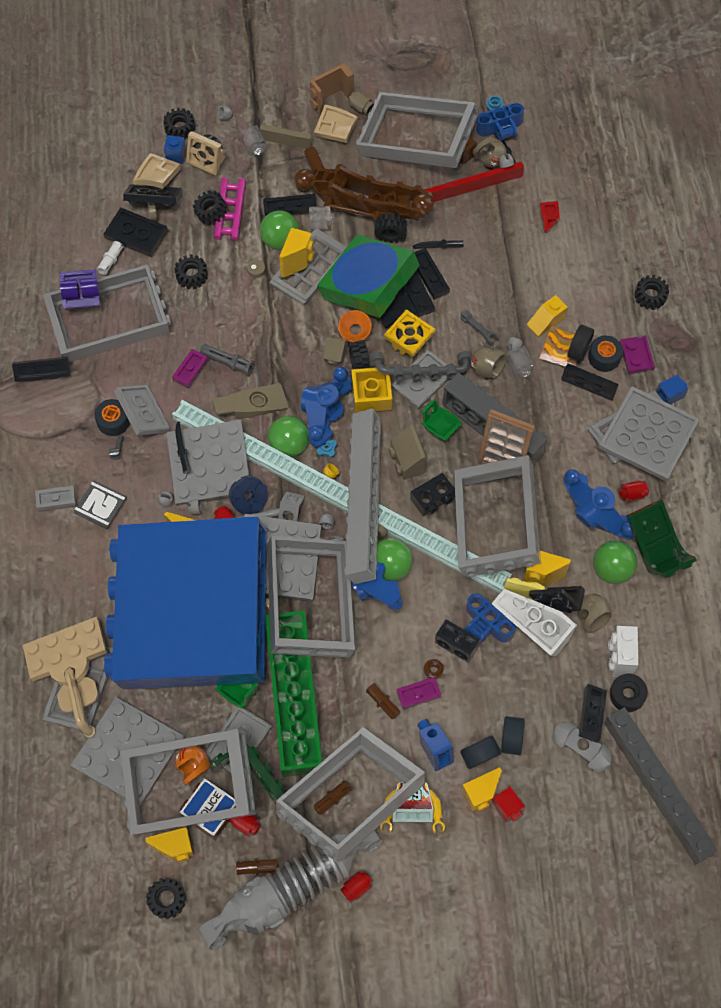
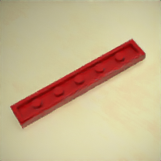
(476, 182)

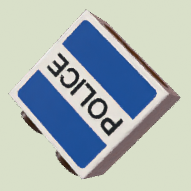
(208, 799)

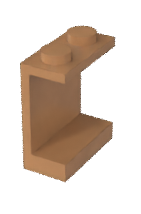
(329, 83)

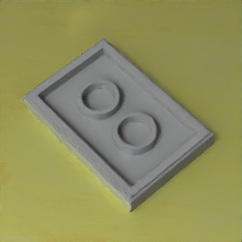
(420, 391)
(141, 409)
(254, 727)

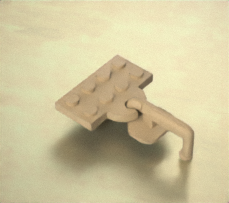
(66, 658)

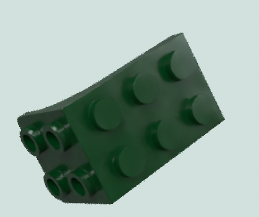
(658, 540)
(261, 772)

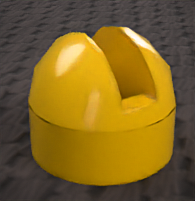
(331, 471)

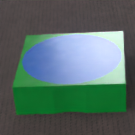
(368, 275)

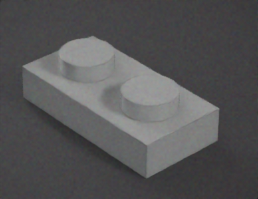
(55, 498)

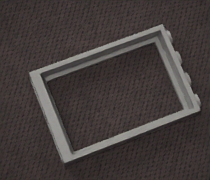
(424, 105)
(105, 285)
(313, 546)
(508, 560)
(379, 752)
(240, 777)

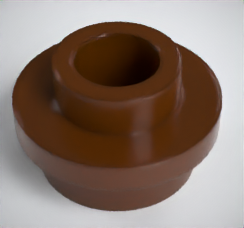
(433, 663)

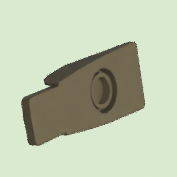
(252, 402)

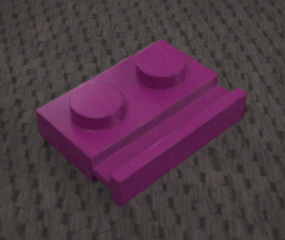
(637, 355)

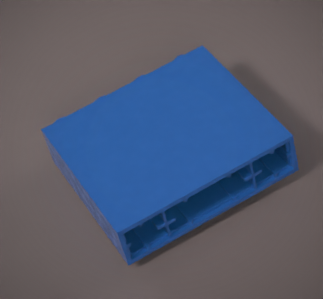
(188, 604)

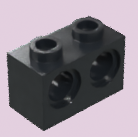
(429, 491)
(457, 640)

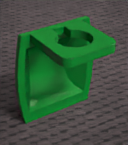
(440, 421)
(238, 693)

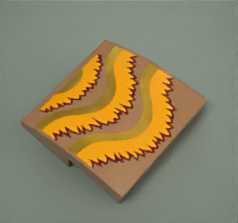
(557, 347)

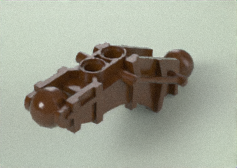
(381, 198)

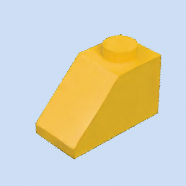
(547, 315)
(481, 790)
(172, 844)

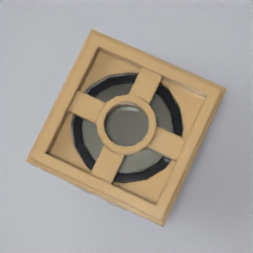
(204, 151)

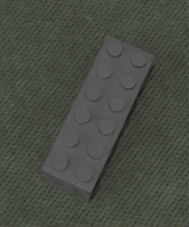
(473, 407)

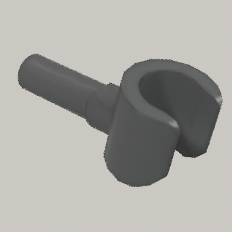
(115, 453)

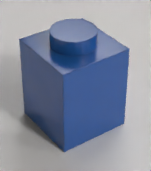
(175, 149)
(672, 389)

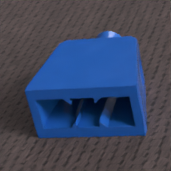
(435, 744)

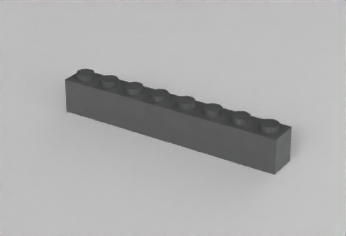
(660, 786)

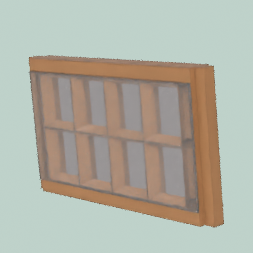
(505, 438)

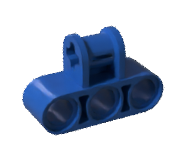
(500, 121)
(481, 626)

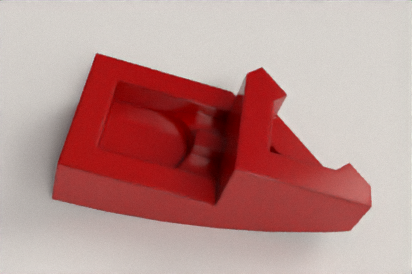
(549, 214)

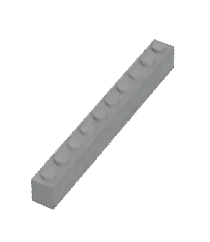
(363, 497)

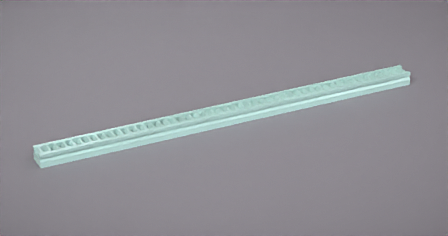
(338, 495)

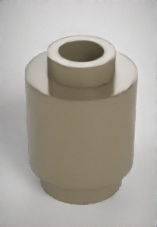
(361, 102)

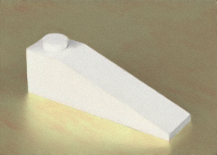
(543, 624)

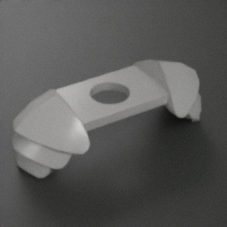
(597, 754)

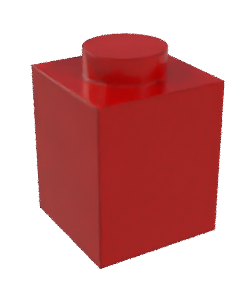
(508, 805)

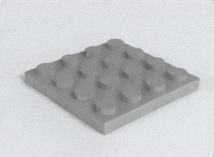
(649, 433)
(215, 461)
(294, 571)
(120, 730)

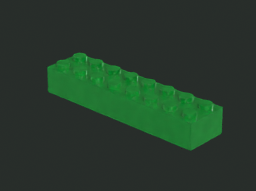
(294, 700)

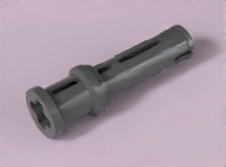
(235, 362)

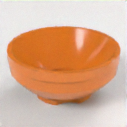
(352, 318)

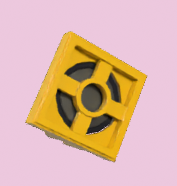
(410, 335)

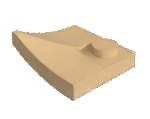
(335, 124)
(156, 171)

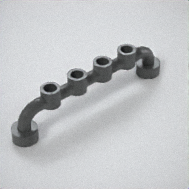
(464, 358)

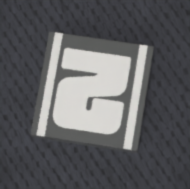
(100, 504)

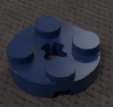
(243, 486)

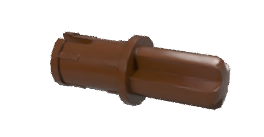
(383, 701)
(332, 798)
(256, 866)

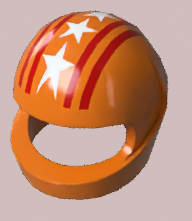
(191, 762)

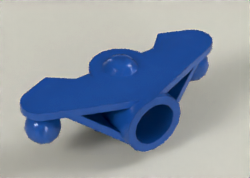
(323, 405)
(595, 506)
(380, 589)

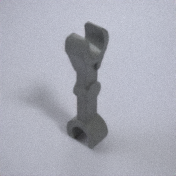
(487, 334)

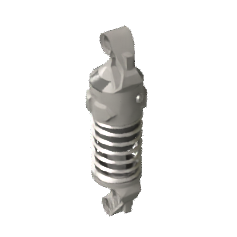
(269, 898)

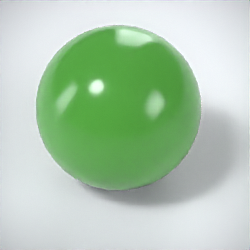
(276, 227)
(289, 436)
(395, 557)
(615, 562)

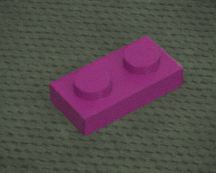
(190, 368)
(418, 693)

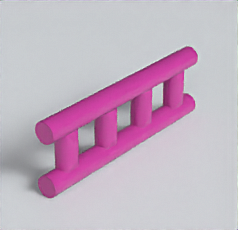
(236, 216)

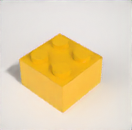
(371, 390)

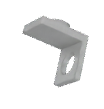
(292, 503)

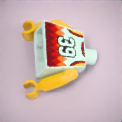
(420, 807)

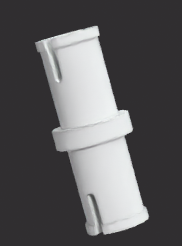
(110, 258)

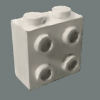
(624, 650)

